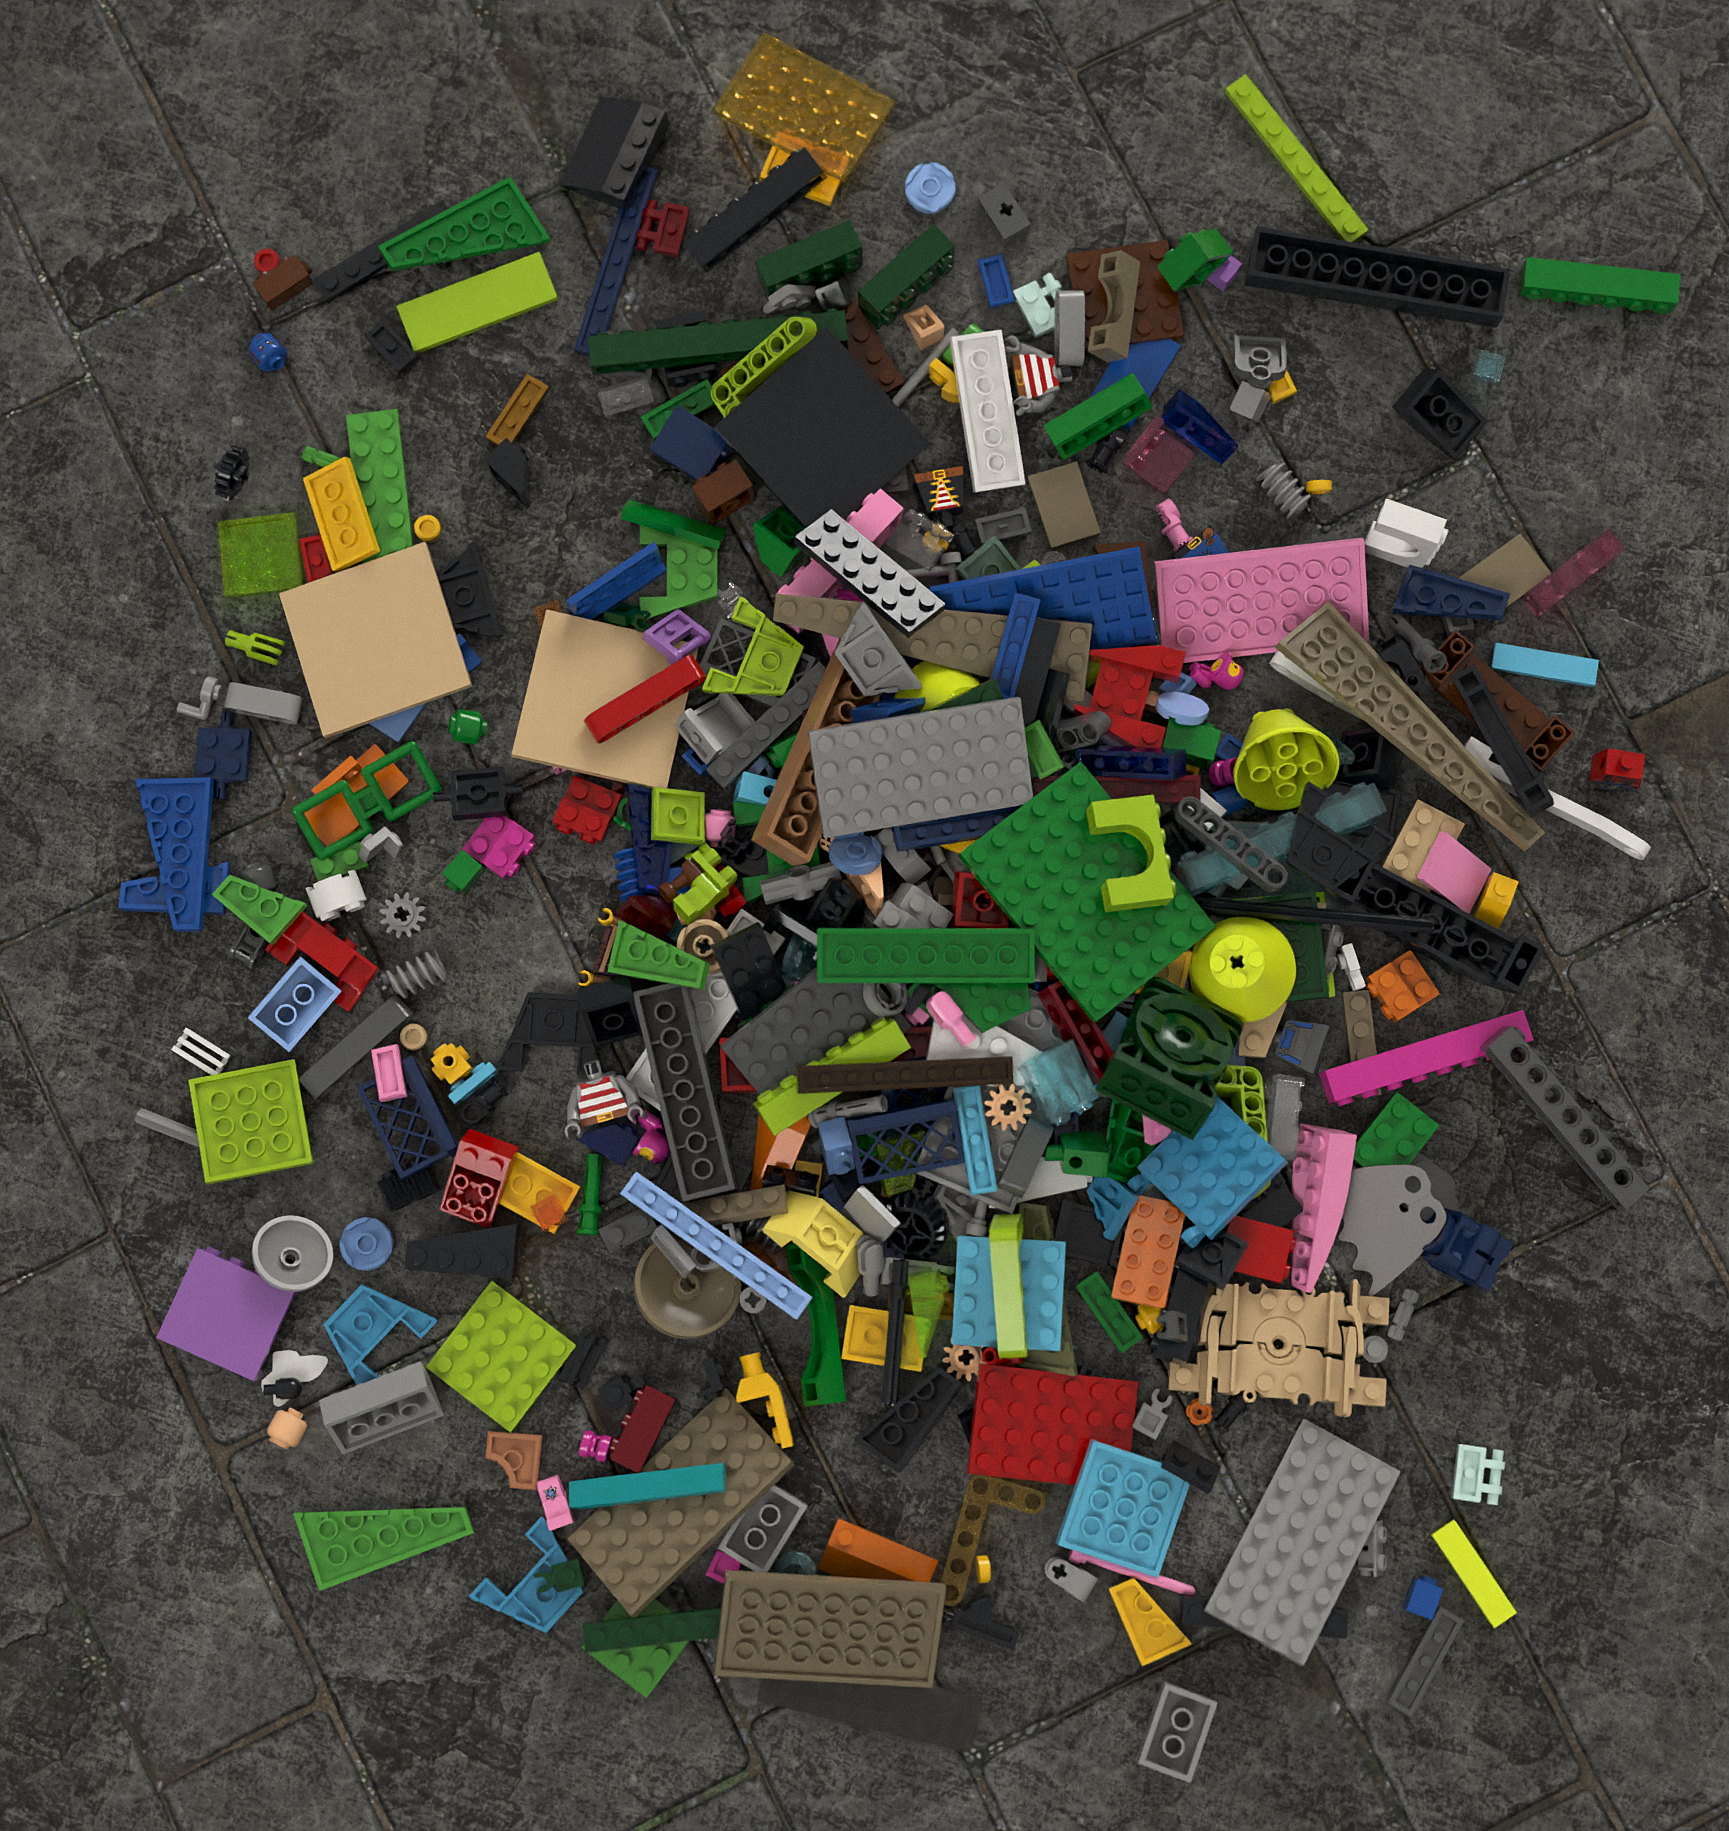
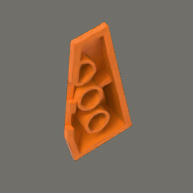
(778, 1149)
(866, 1555)

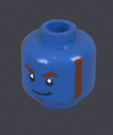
(267, 352)

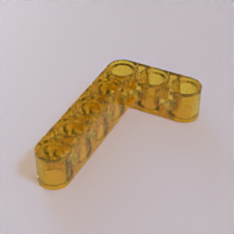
(975, 1526)

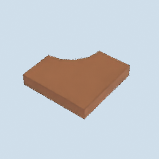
(518, 1456)

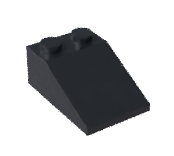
(1440, 412)

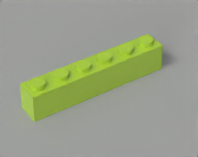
(785, 1106)

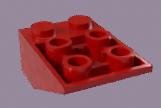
(478, 1177)

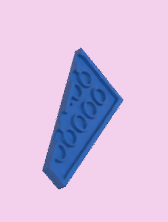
(179, 833)

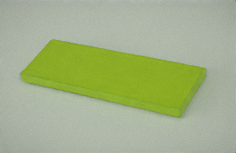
(477, 303)

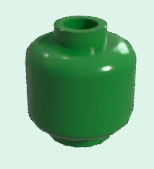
(467, 726)

